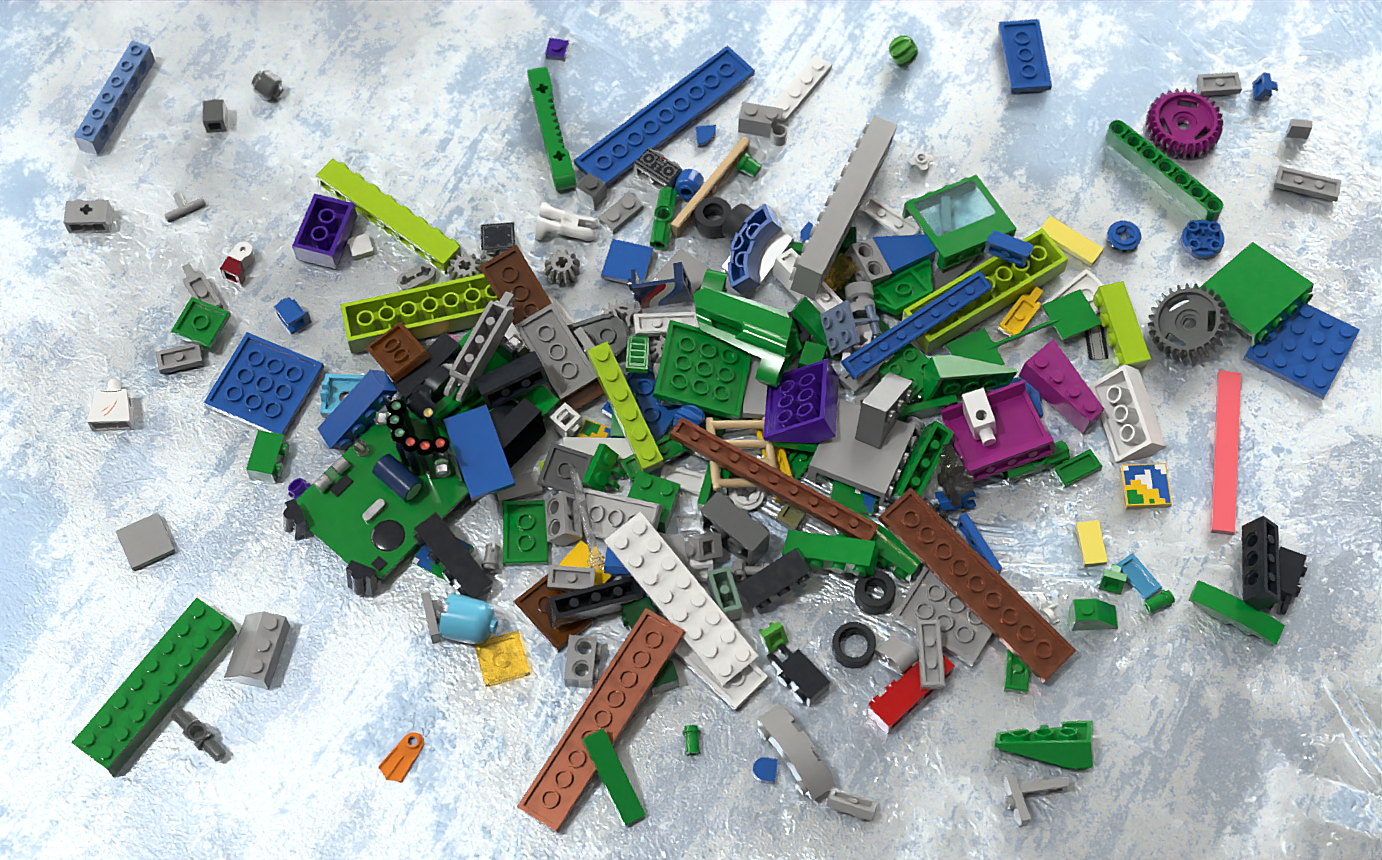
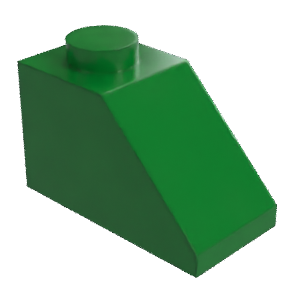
(1092, 615)

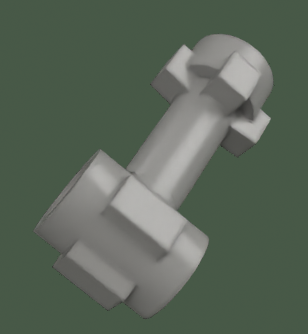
(740, 570)

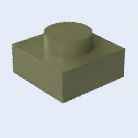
(790, 516)

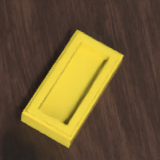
(1091, 543)

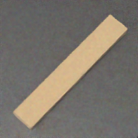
(711, 186)

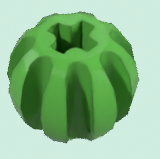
(903, 50)

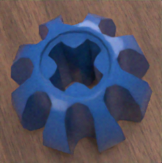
(691, 414)

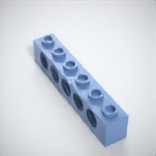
(114, 98)

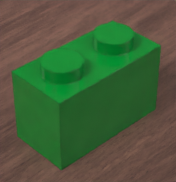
(267, 456)

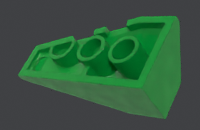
(959, 375)
(1064, 745)

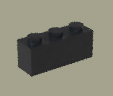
(511, 380)
(776, 579)

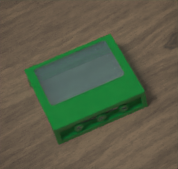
(959, 219)

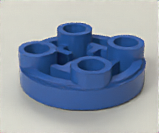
(1202, 239)

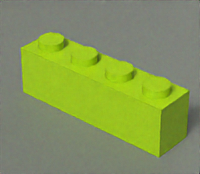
(1121, 325)

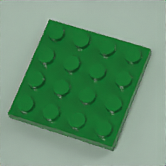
(701, 371)

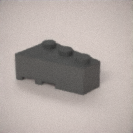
(882, 409)

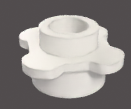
(920, 165)

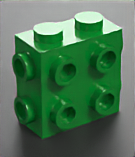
(910, 365)

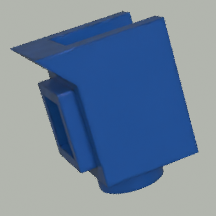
(292, 315)

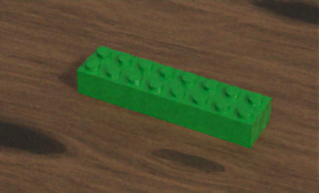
(154, 687)

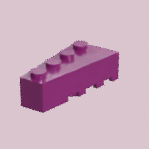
(1062, 386)

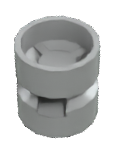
(859, 295)

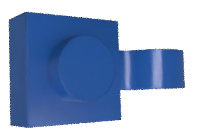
(945, 504)

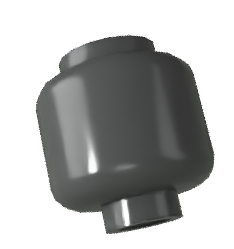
(267, 85)

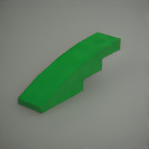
(1233, 610)

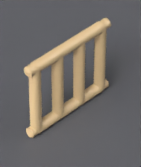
(711, 425)

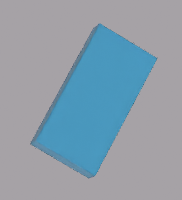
(1139, 577)

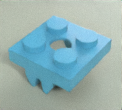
(333, 387)

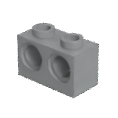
(870, 262)
(563, 519)
(576, 661)

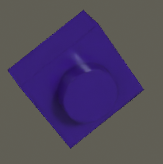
(557, 49)

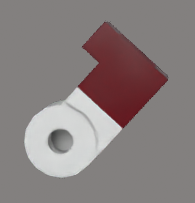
(237, 262)

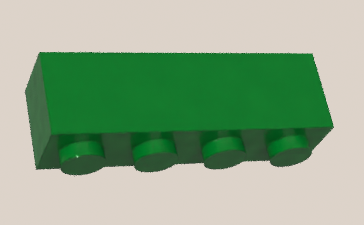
(922, 460)
(834, 552)
(892, 554)

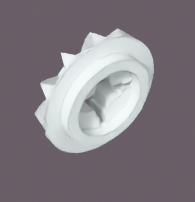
(755, 498)

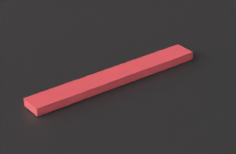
(1226, 452)

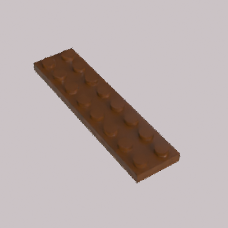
(513, 274)

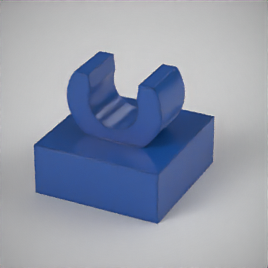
(1263, 86)

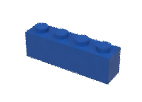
(357, 410)

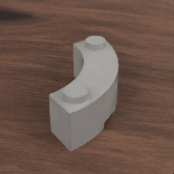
(795, 748)

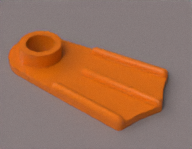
(401, 758)

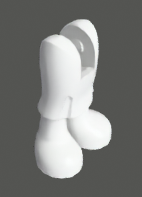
(571, 224)

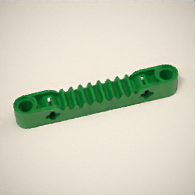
(557, 155)

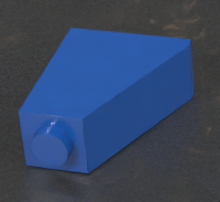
(905, 251)

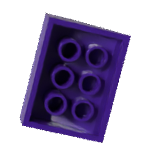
(803, 405)

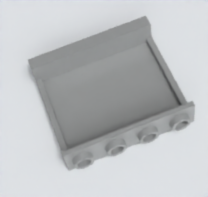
(858, 462)

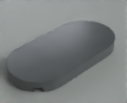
(603, 329)

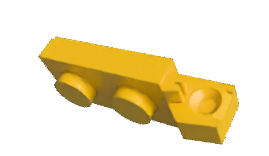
(1021, 313)

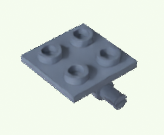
(841, 326)

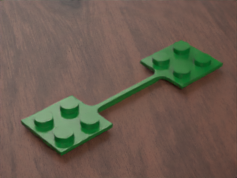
(1067, 314)

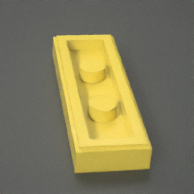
(1072, 241)

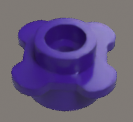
(298, 487)

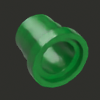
(749, 165)

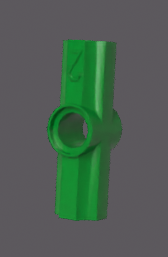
(662, 227)
(1061, 454)

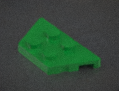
(904, 288)

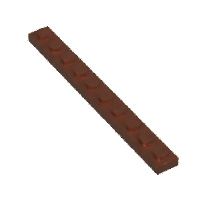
(773, 480)

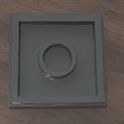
(557, 467)

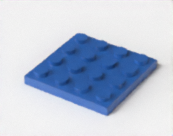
(1305, 350)
(264, 384)

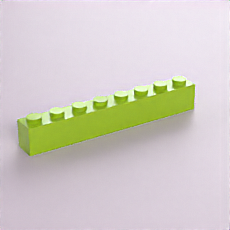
(389, 215)

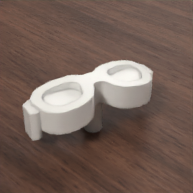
(1046, 610)

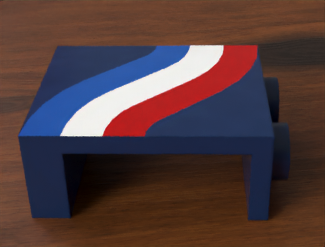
(662, 291)

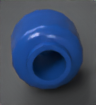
(689, 183)

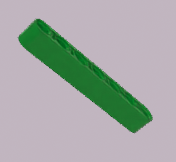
(1159, 162)

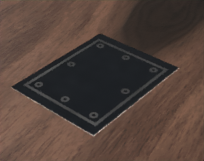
(497, 236)

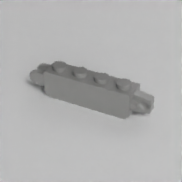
(480, 346)

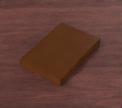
(397, 352)
(532, 606)

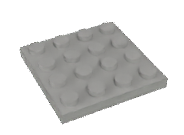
(961, 630)

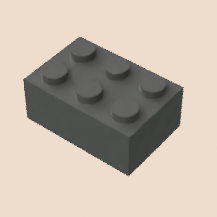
(738, 531)

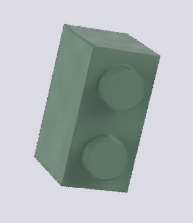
(724, 592)

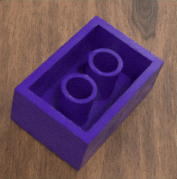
(324, 231)

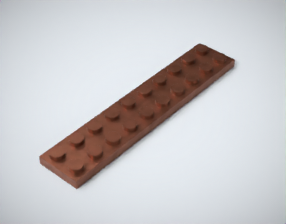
(977, 585)
(607, 707)

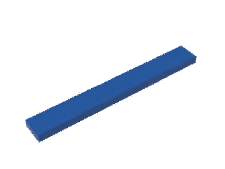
(916, 325)

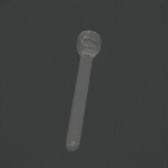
(595, 559)

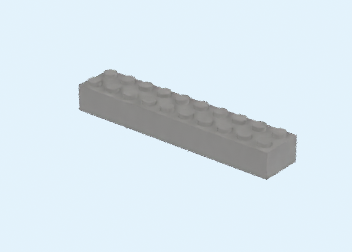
(842, 207)

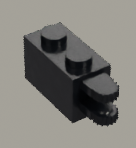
(1292, 567)
(800, 675)

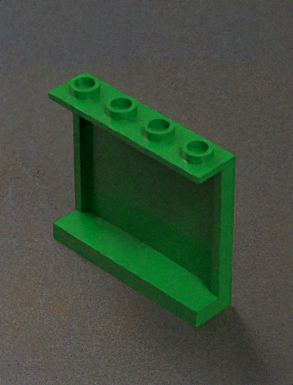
(1259, 291)

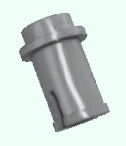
(490, 563)

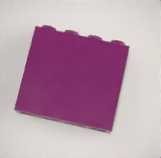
(1018, 434)

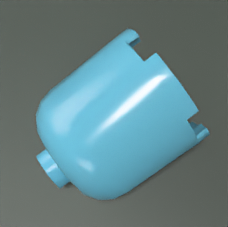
(467, 620)

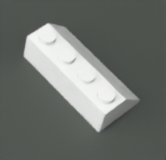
(1128, 415)

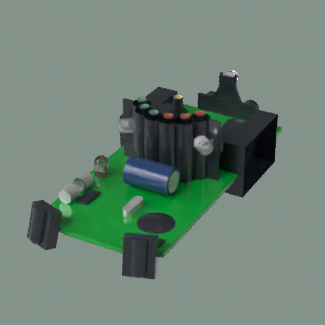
(406, 469)

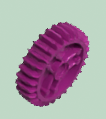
(1187, 109)

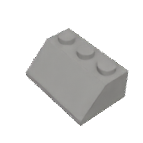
(258, 649)

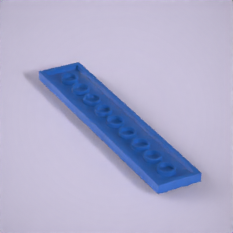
(665, 116)

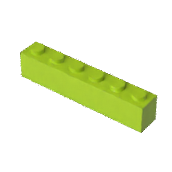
(625, 407)

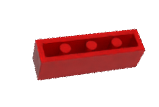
(902, 697)

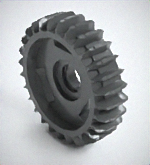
(1172, 322)

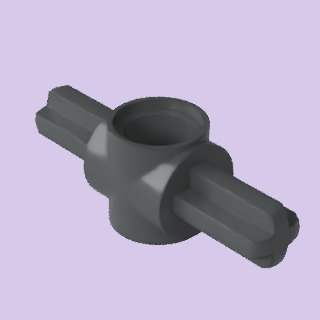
(205, 742)

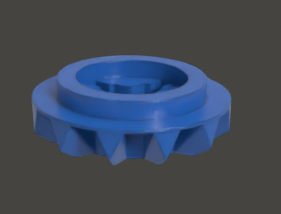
(1132, 233)

